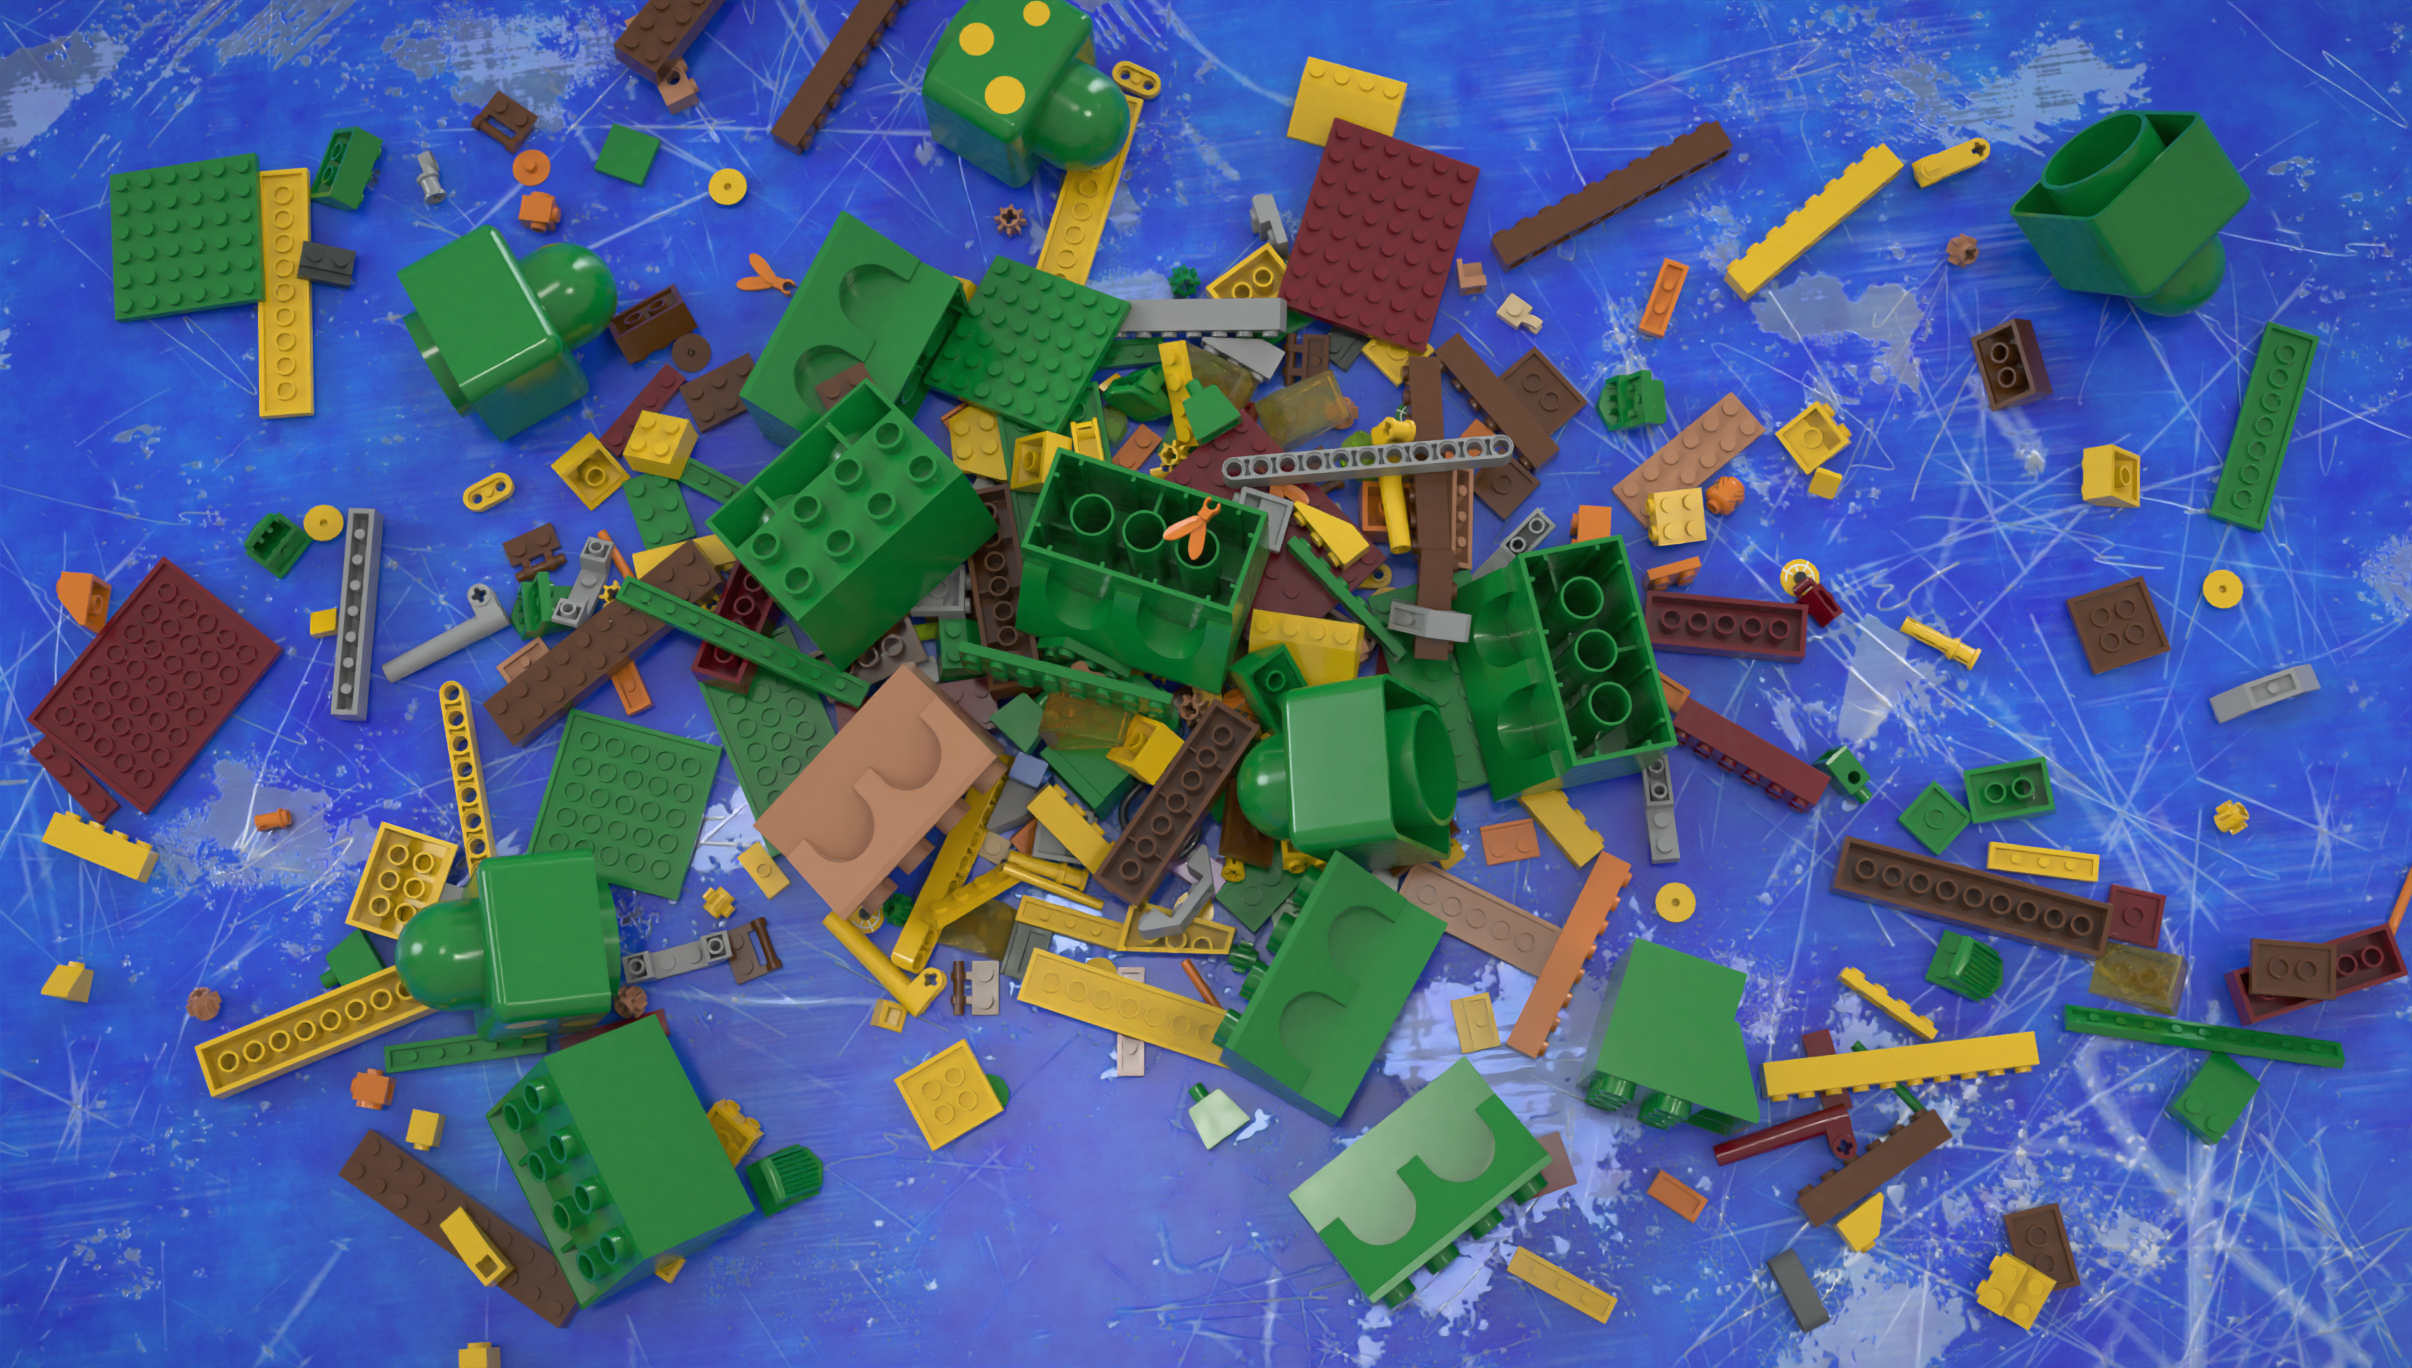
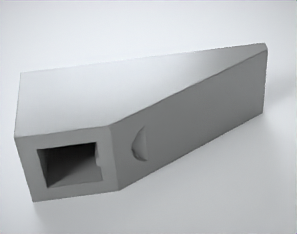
(1251, 354)

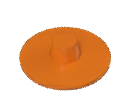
(531, 167)

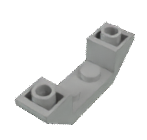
(589, 585)
(1428, 622)
(2263, 692)
(1157, 924)
(677, 960)

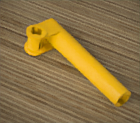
(1391, 487)
(914, 994)

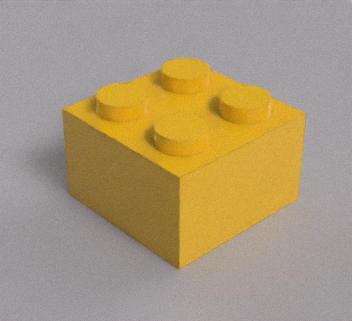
(660, 445)

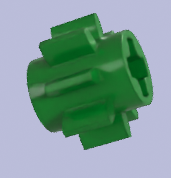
(1184, 280)
(898, 909)
(1242, 956)

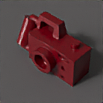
(1819, 601)

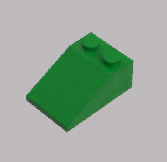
(948, 638)
(2010, 791)
(2213, 1097)

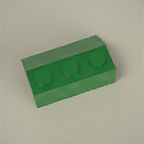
(346, 168)
(1264, 680)

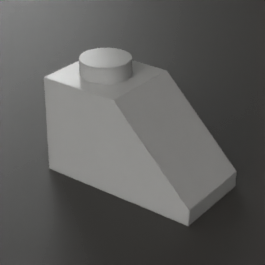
(1011, 808)

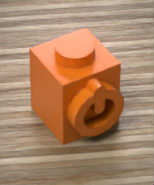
(539, 212)
(372, 1089)

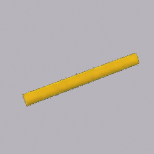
(1052, 886)

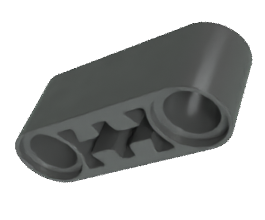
(1797, 1290)

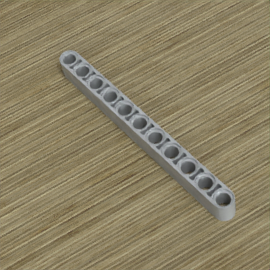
(1378, 453)

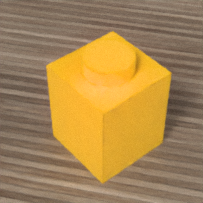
(425, 1129)

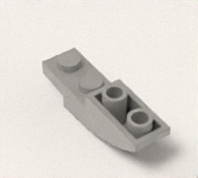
(1523, 539)
(1659, 812)

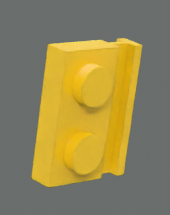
(1475, 1023)

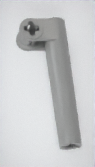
(489, 619)

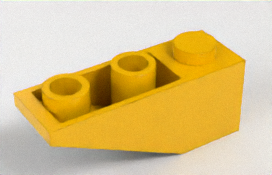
(1338, 537)
(476, 1248)

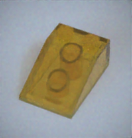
(1231, 379)
(1303, 410)
(1082, 724)
(981, 931)
(2140, 978)

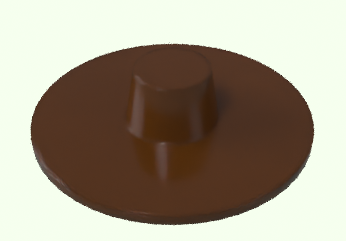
(691, 352)

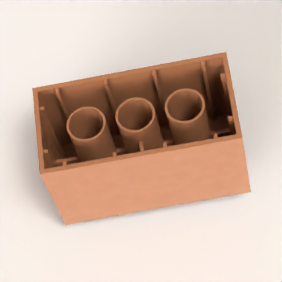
(882, 791)

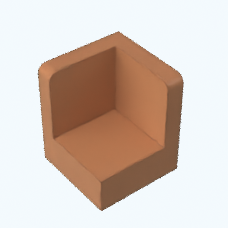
(1470, 278)

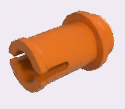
(280, 818)

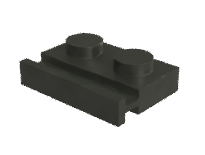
(326, 264)
(1345, 347)
(1020, 949)

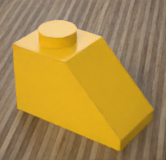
(69, 982)
(1862, 1224)

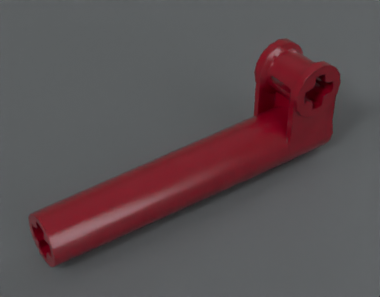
(1832, 1122)

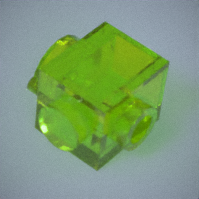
(1116, 425)

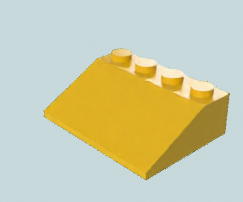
(1347, 94)
(1320, 647)
(399, 879)

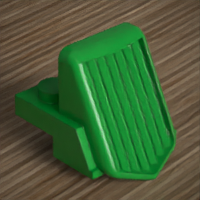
(1140, 394)
(1632, 401)
(276, 543)
(535, 607)
(1966, 967)
(786, 1178)

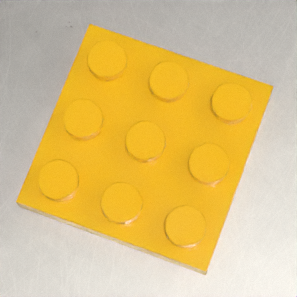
(949, 1095)

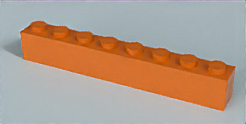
(1568, 955)

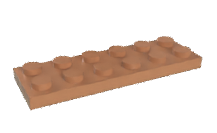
(1691, 455)
(1482, 918)

